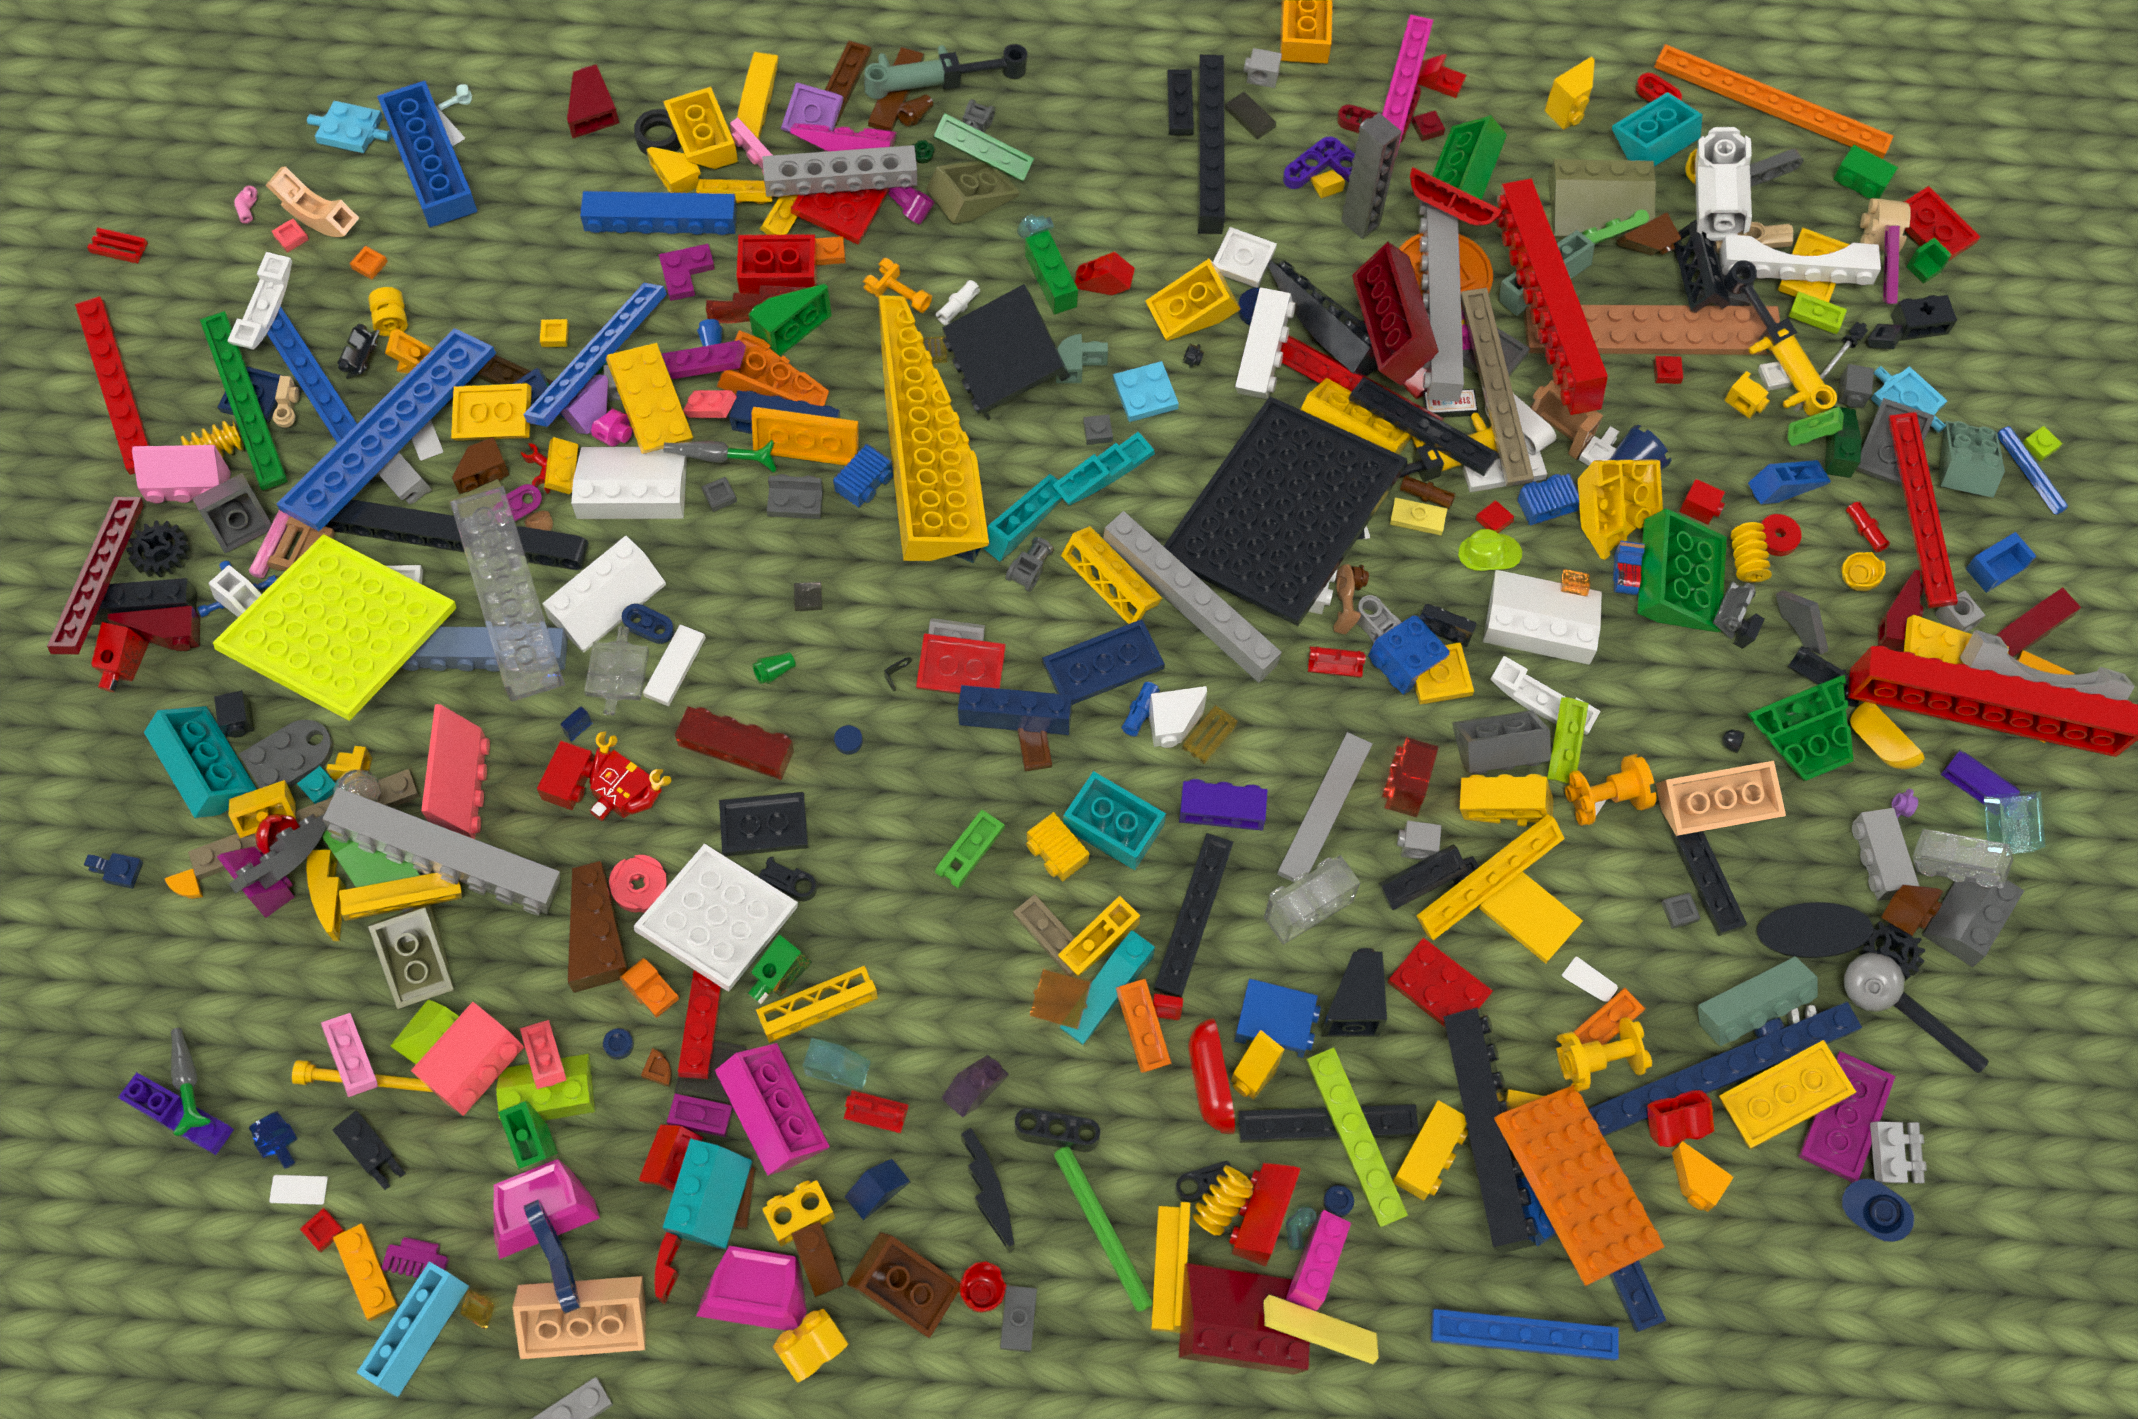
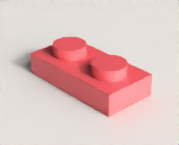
(709, 403)

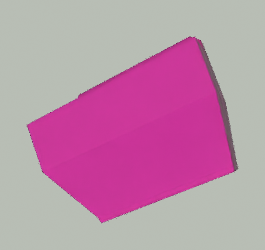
(561, 1195)
(756, 1290)

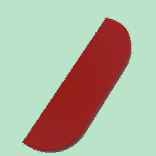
(1452, 199)
(1211, 1077)

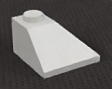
(1175, 714)

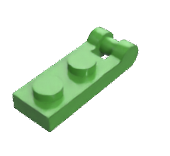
(1616, 227)
(970, 848)

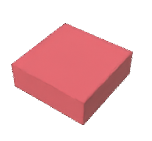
(290, 235)

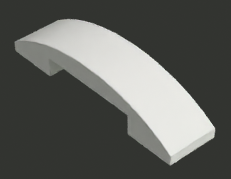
(265, 302)
(1532, 694)

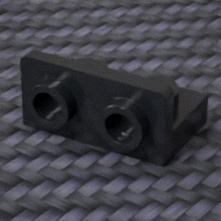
(1448, 625)

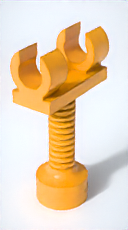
(891, 272)

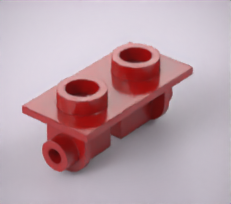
(1336, 661)
(875, 1111)

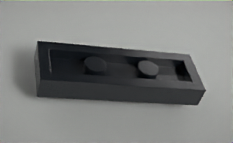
(1180, 102)
(1423, 877)

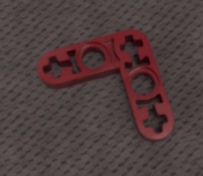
(1358, 112)

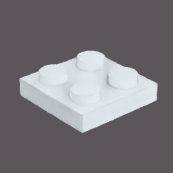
(1244, 257)

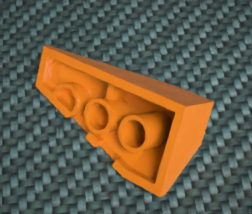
(770, 374)

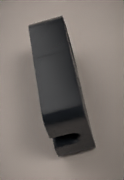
(786, 880)
(1203, 1178)

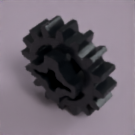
(158, 549)
(1900, 943)

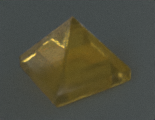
(477, 1308)

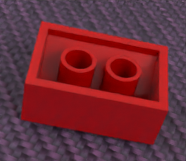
(776, 261)
(1264, 1212)

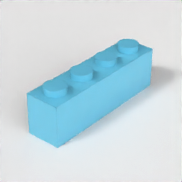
(413, 1329)

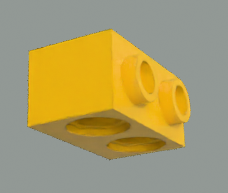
(800, 1217)

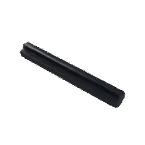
(1942, 1033)

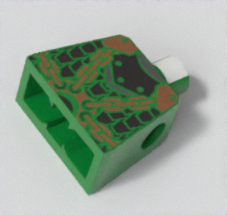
(779, 959)

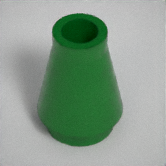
(772, 667)

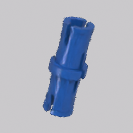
(1139, 709)

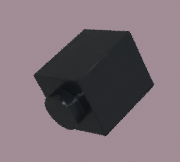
(234, 714)

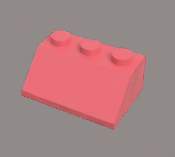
(467, 1059)

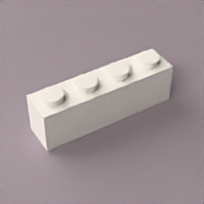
(1264, 343)

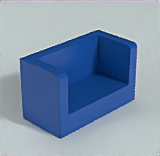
(2000, 562)

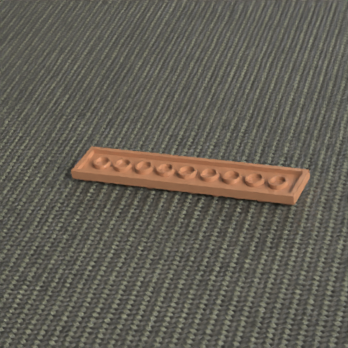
(1667, 329)

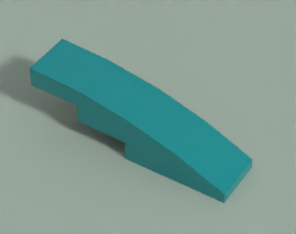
(1103, 470)

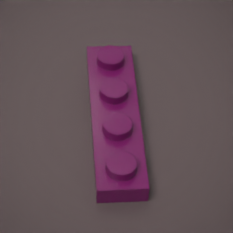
(704, 359)

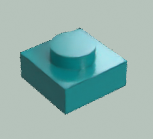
(317, 785)

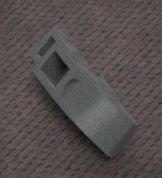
(284, 856)

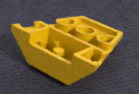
(1617, 499)

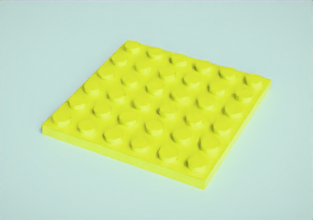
(335, 626)

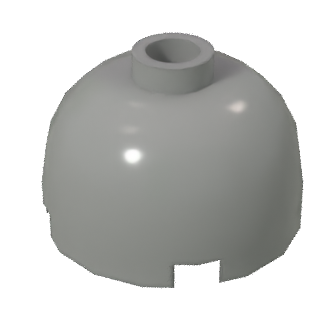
(1874, 982)

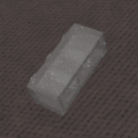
(1963, 858)

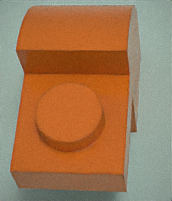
(649, 987)

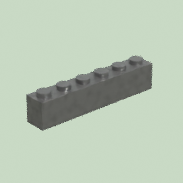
(1370, 175)

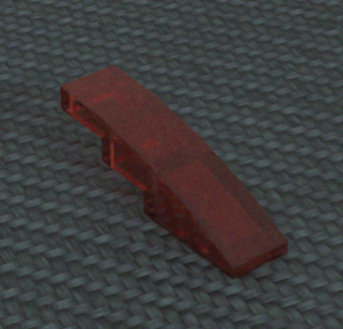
(742, 304)

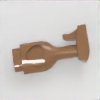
(1345, 590)

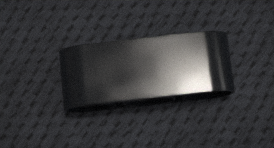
(1045, 1119)

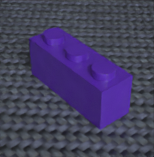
(1223, 805)

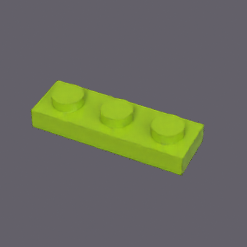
(1567, 739)

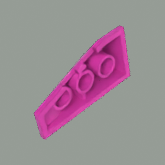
(843, 137)

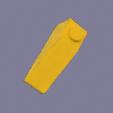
(1100, 936)
(1257, 1066)

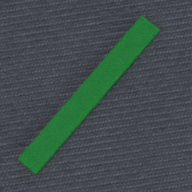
(244, 402)

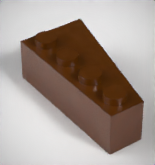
(594, 936)

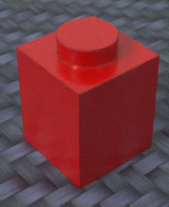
(1703, 502)

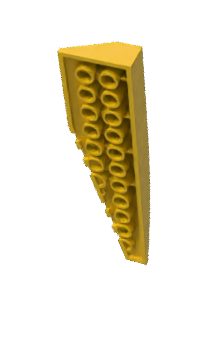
(930, 453)

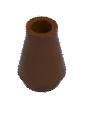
(913, 110)

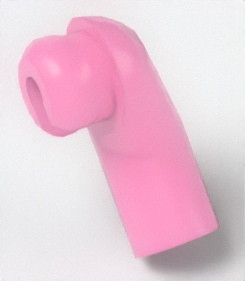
(244, 202)

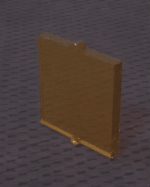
(1060, 999)

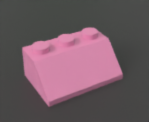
(178, 471)

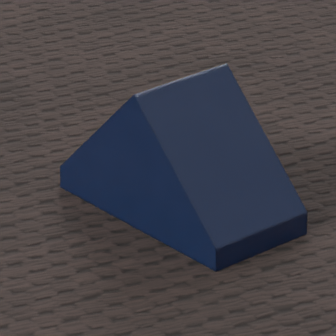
(876, 1188)

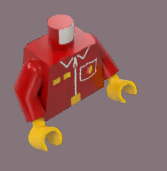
(620, 783)

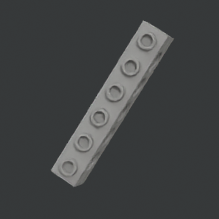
(840, 171)

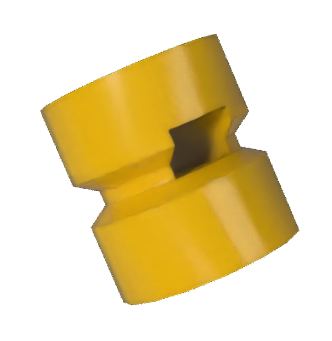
(387, 310)

